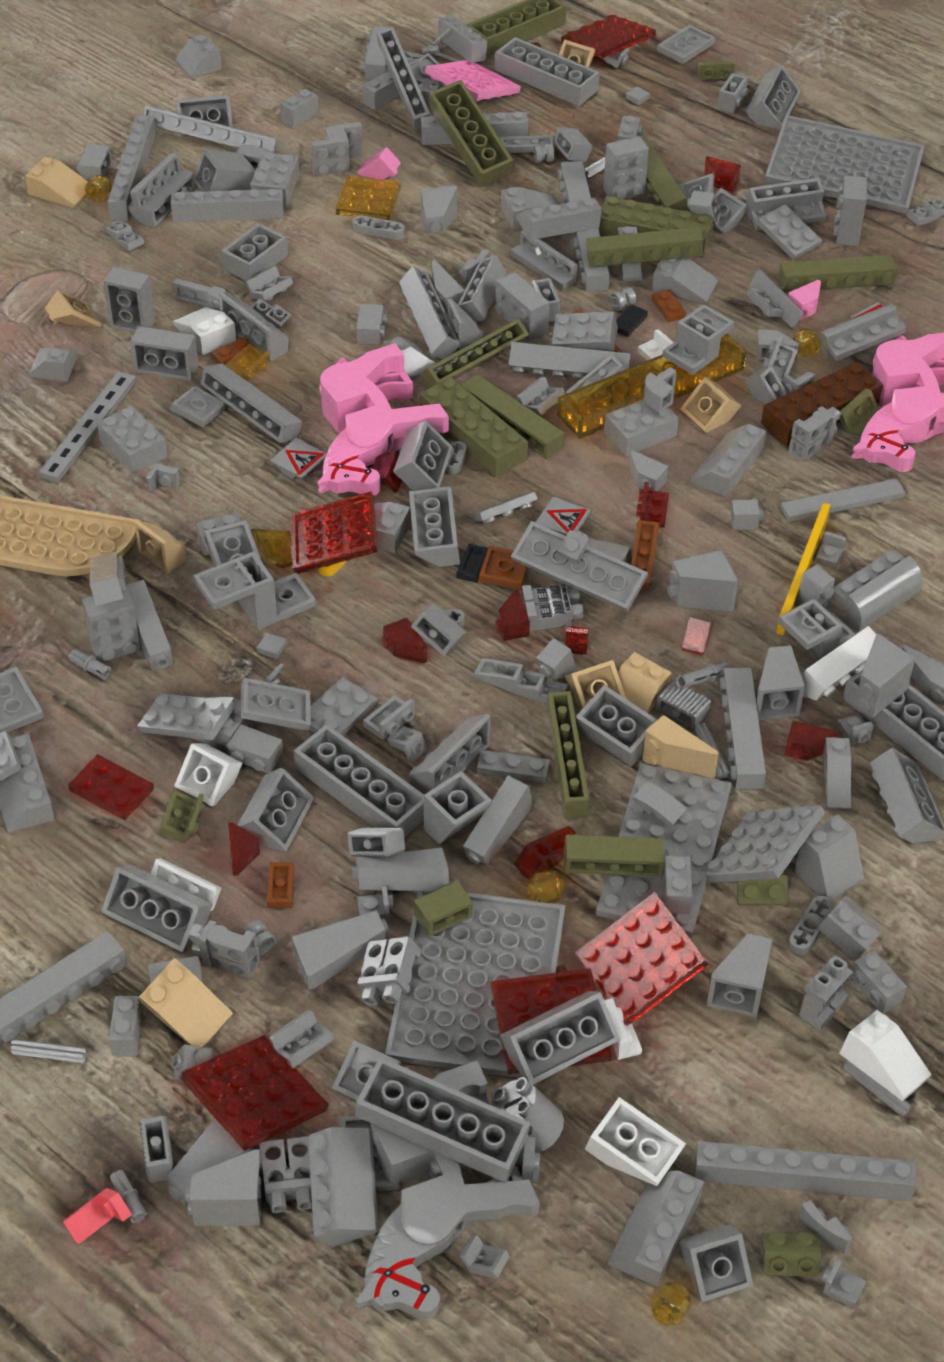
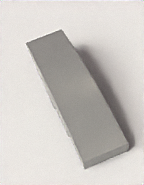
(516, 680)

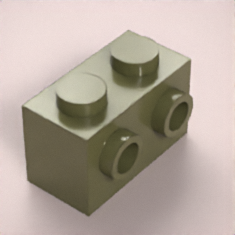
(443, 908)

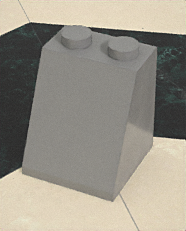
(223, 171)
(703, 582)
(883, 676)
(780, 685)
(453, 807)
(830, 859)
(741, 976)
(227, 1192)

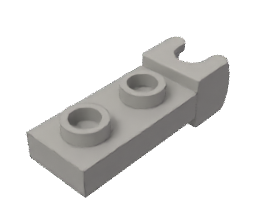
(198, 293)

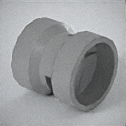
(543, 153)
(623, 298)
(265, 939)

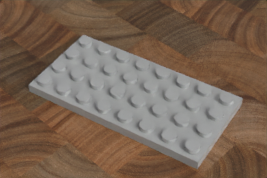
(691, 835)

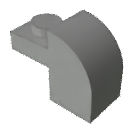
(660, 390)

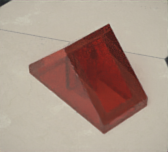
(697, 635)
(577, 639)
(243, 848)

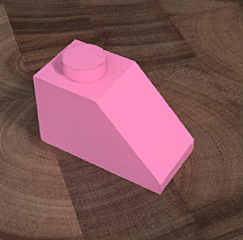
(380, 165)
(806, 298)

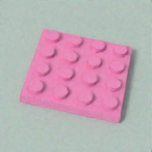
(478, 80)

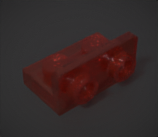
(653, 505)

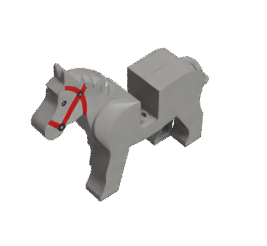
(432, 1211)

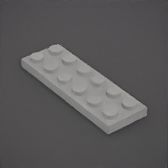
(594, 573)

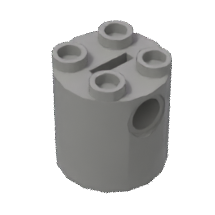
(528, 1103)

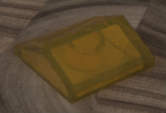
(275, 545)

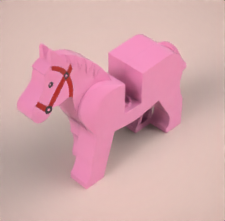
(909, 400)
(358, 409)

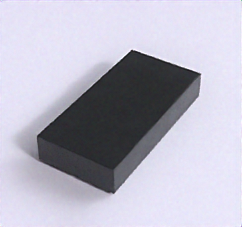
(630, 320)
(471, 563)

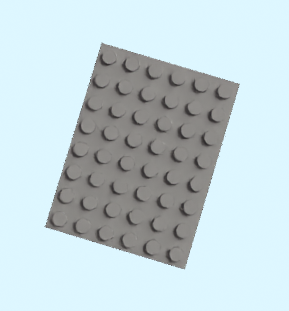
(829, 152)
(450, 1003)

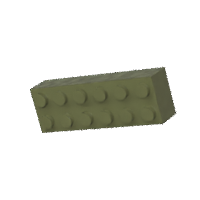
(521, 21)
(471, 133)
(649, 218)
(471, 422)

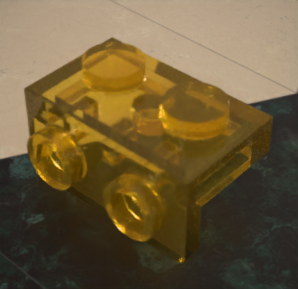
(248, 362)

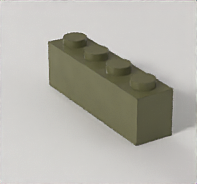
(614, 855)

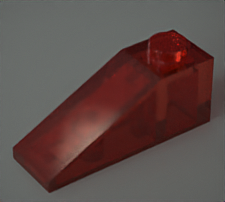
(543, 853)

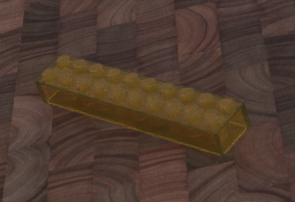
(586, 407)

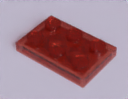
(111, 787)

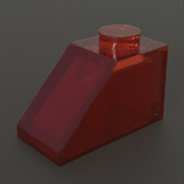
(725, 173)
(385, 465)
(513, 618)
(404, 641)
(807, 740)

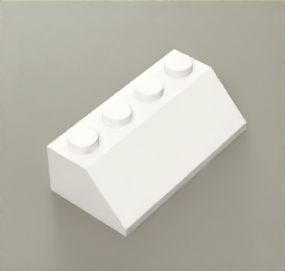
(838, 665)

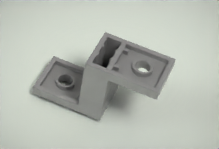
(254, 590)

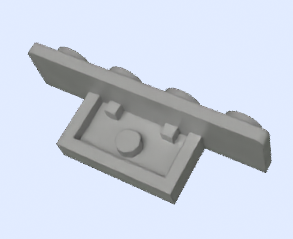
(773, 300)

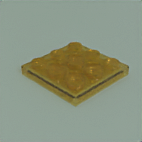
(368, 197)

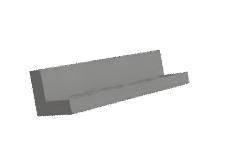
(545, 264)

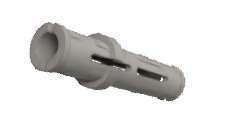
(707, 673)

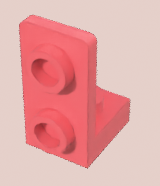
(95, 1214)

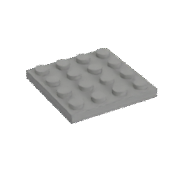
(764, 844)

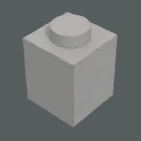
(745, 514)

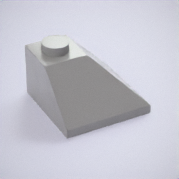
(438, 208)
(463, 325)
(415, 359)
(53, 364)

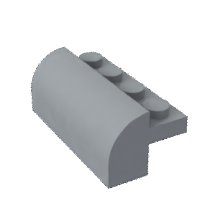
(153, 194)
(800, 196)
(861, 333)
(878, 589)

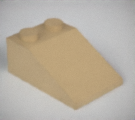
(56, 183)
(677, 749)
(185, 1004)

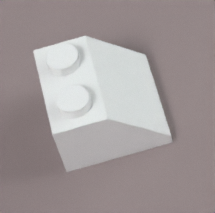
(207, 773)

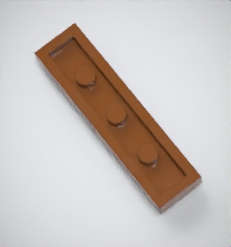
(645, 548)

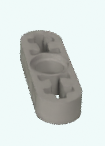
(367, 225)
(810, 934)

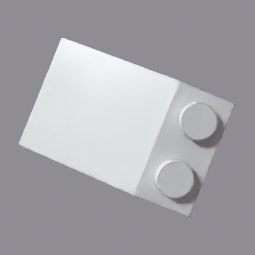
(210, 327)
(885, 1055)
(634, 1143)

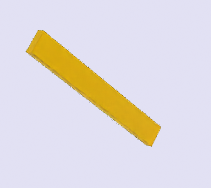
(805, 562)

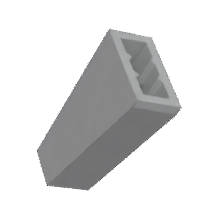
(150, 631)
(499, 821)
(403, 871)
(336, 946)
(210, 1149)

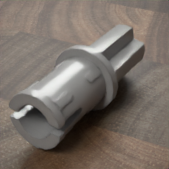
(89, 663)
(129, 1196)

